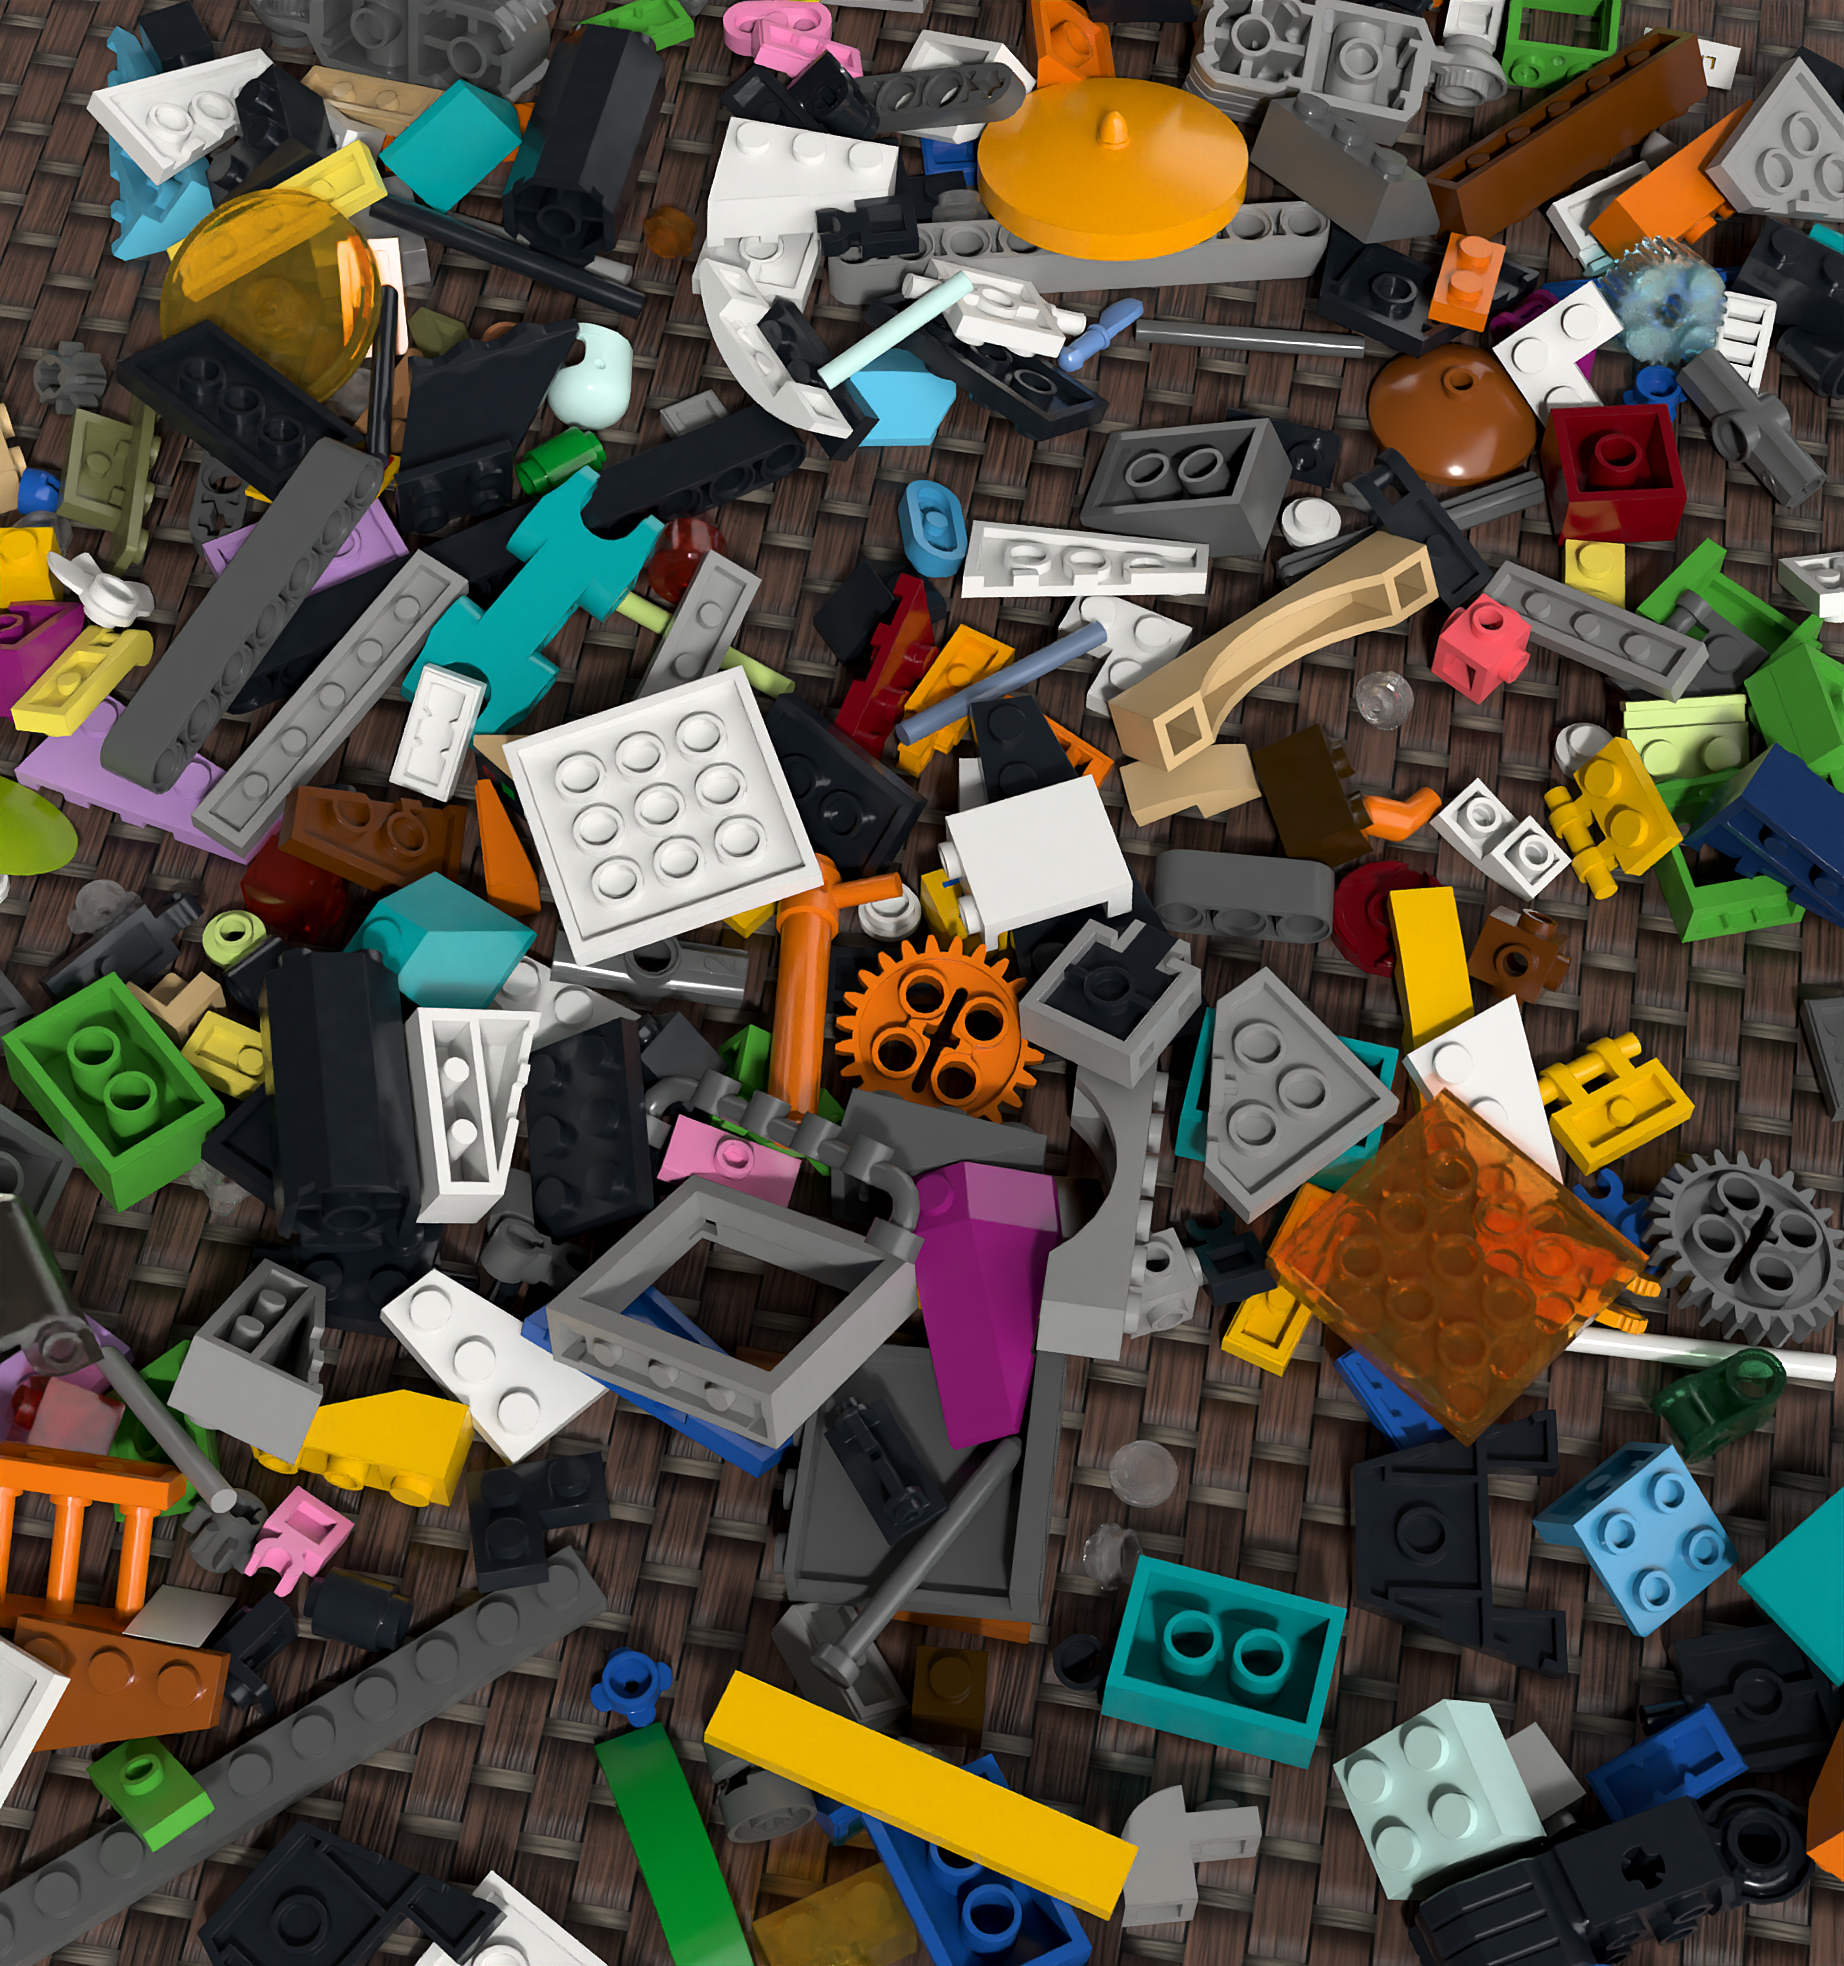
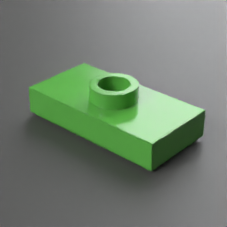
(660, 19)
(150, 1790)

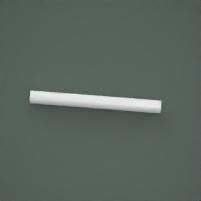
(1695, 1351)

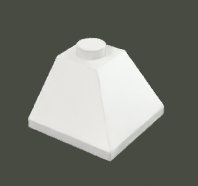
(946, 50)

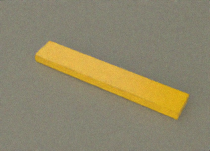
(921, 1795)

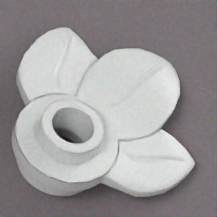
(105, 597)

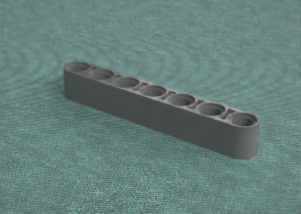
(242, 616)

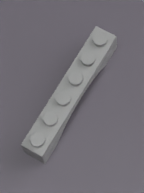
(1090, 1275)

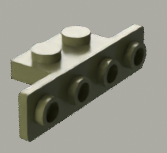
(107, 478)

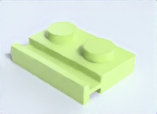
(1689, 736)

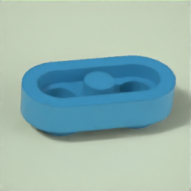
(932, 529)

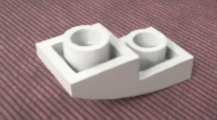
(1494, 841)

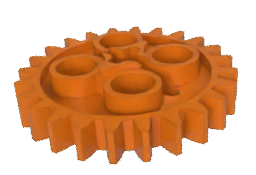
(887, 1016)

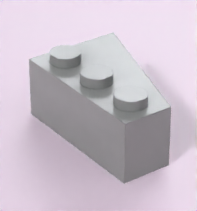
(258, 1363)

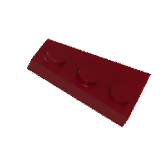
(897, 666)

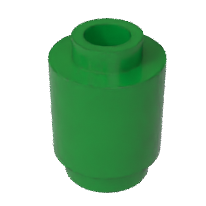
(558, 460)

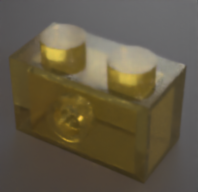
(841, 1925)

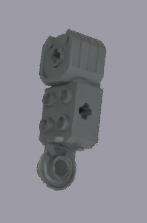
(421, 41)

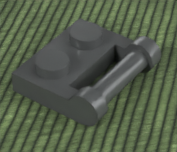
(1731, 652)

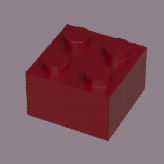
(1613, 474)

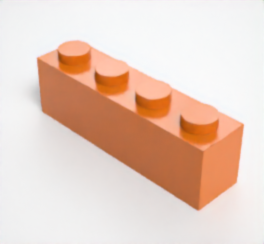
(1673, 198)

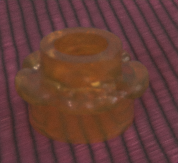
(670, 233)

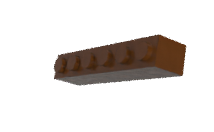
(1568, 135)

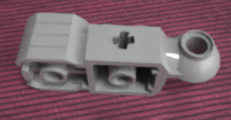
(1351, 55)

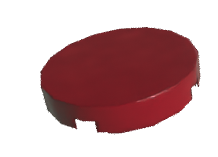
(1361, 913)

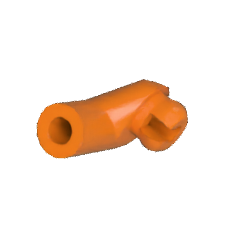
(1398, 819)

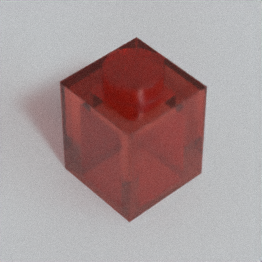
(292, 893)
(63, 1416)

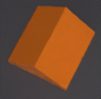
(1065, 43)

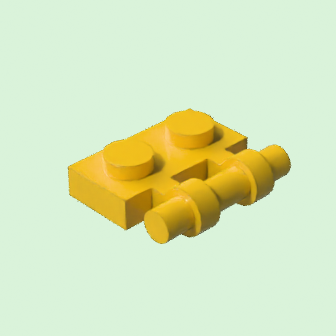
(1628, 811)
(1618, 1115)

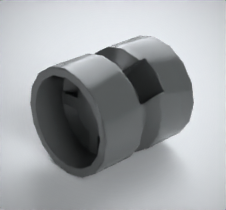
(755, 1800)

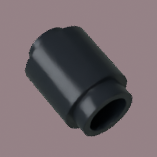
(358, 1610)

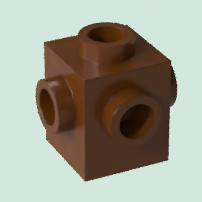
(1498, 958)

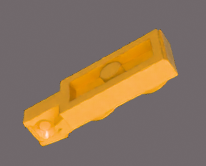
(961, 663)

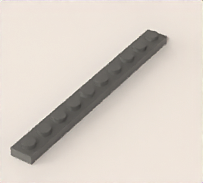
(300, 1757)

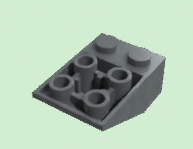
(924, 1142)

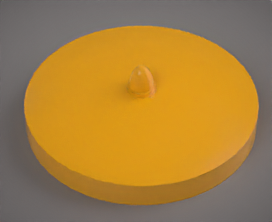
(1113, 169)

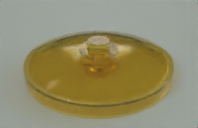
(281, 281)

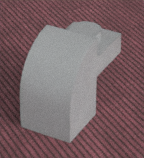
(1169, 1842)

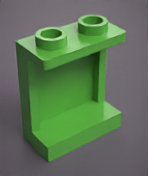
(1731, 601)

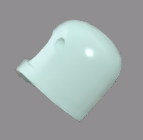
(597, 388)

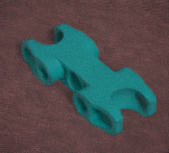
(562, 572)

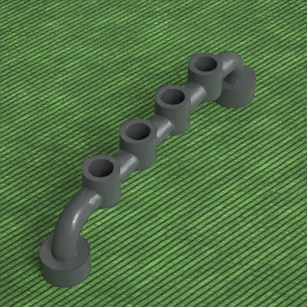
(813, 1138)

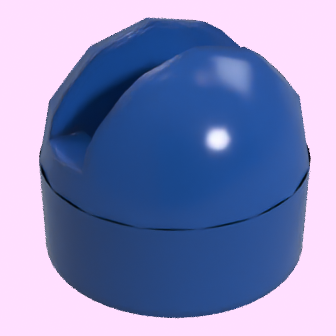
(37, 491)

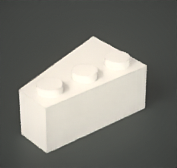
(780, 176)
(464, 1104)

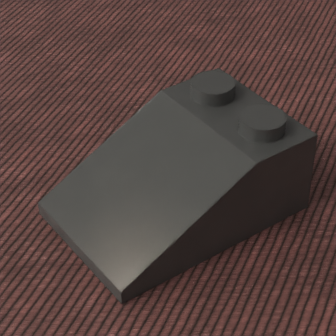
(1192, 485)

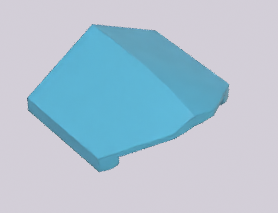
(904, 399)

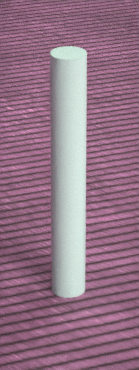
(895, 330)

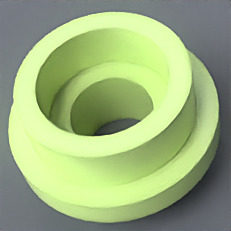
(230, 923)

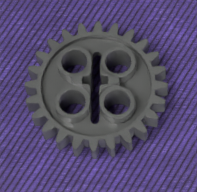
(1703, 1220)

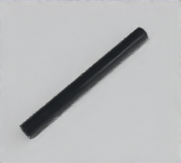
(509, 255)

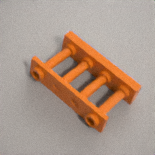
(74, 1483)

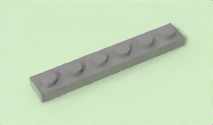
(328, 704)

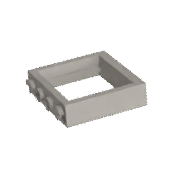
(704, 1383)

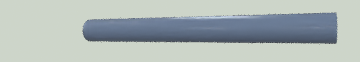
(1001, 682)

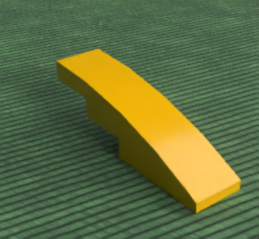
(1428, 967)

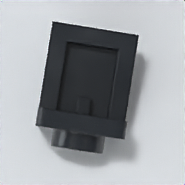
(254, 1640)

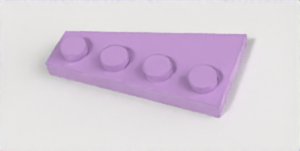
(75, 769)

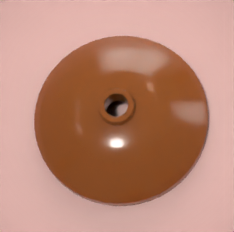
(1453, 416)

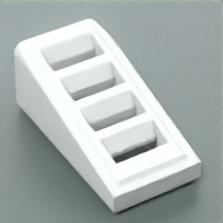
(1749, 321)

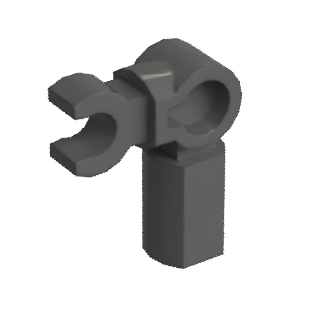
(518, 1250)

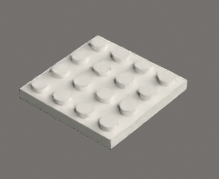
(661, 816)

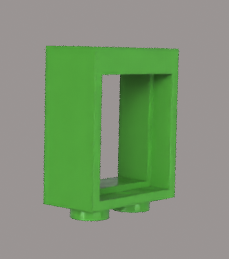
(1551, 64)
(1717, 907)

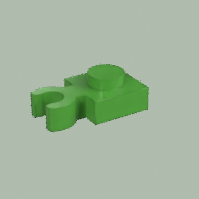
(748, 1064)

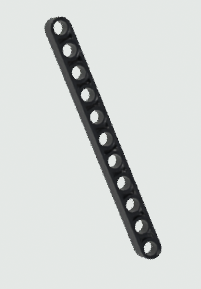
(664, 482)

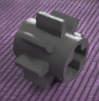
(69, 377)
(226, 1537)

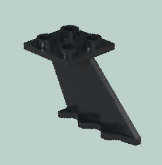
(469, 421)

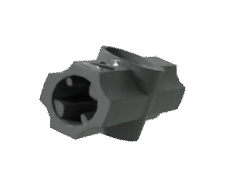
(1751, 428)
(688, 974)

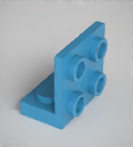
(1642, 1532)

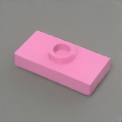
(794, 50)
(727, 1161)

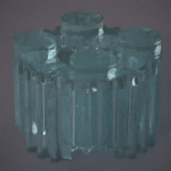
(1665, 301)

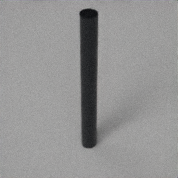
(382, 378)

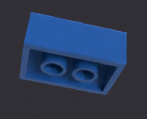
(971, 1911)

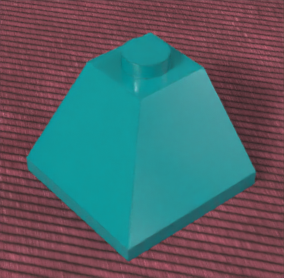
(444, 944)

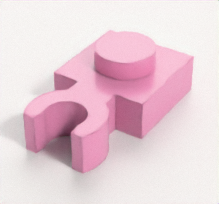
(298, 1539)

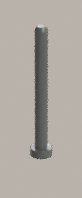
(838, 1660)

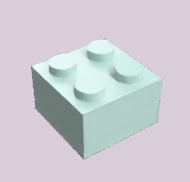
(1439, 1799)

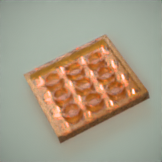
(1456, 1265)

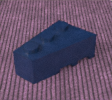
(1782, 824)

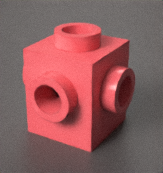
(1481, 648)

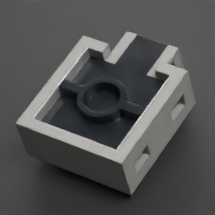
(1113, 999)

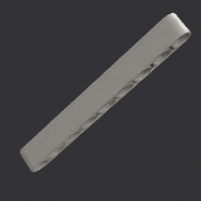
(1257, 244)

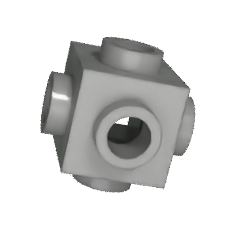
(1168, 1283)

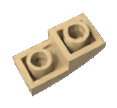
(1211, 779)

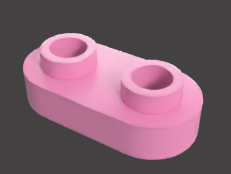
(799, 15)

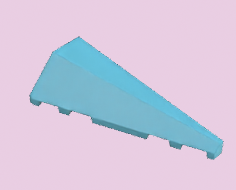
(147, 213)

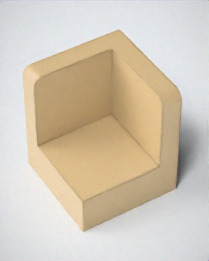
(181, 1005)

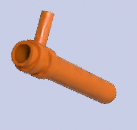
(806, 930)

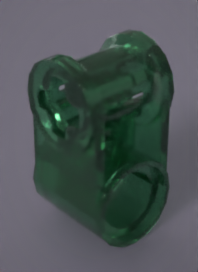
(1710, 1409)

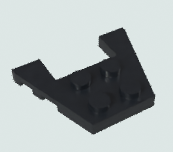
(1392, 293)
(1427, 1542)
(336, 1906)

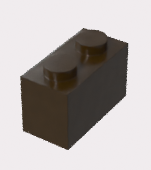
(1313, 799)

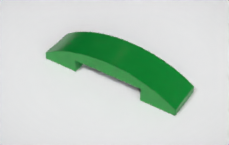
(672, 1849)

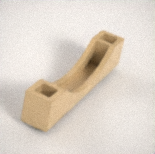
(1187, 700)

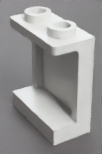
(1035, 859)

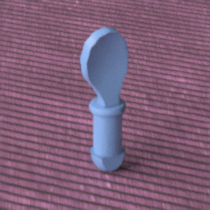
(1098, 336)

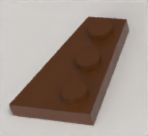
(371, 840)

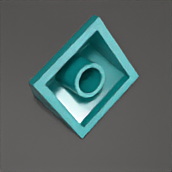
(454, 144)

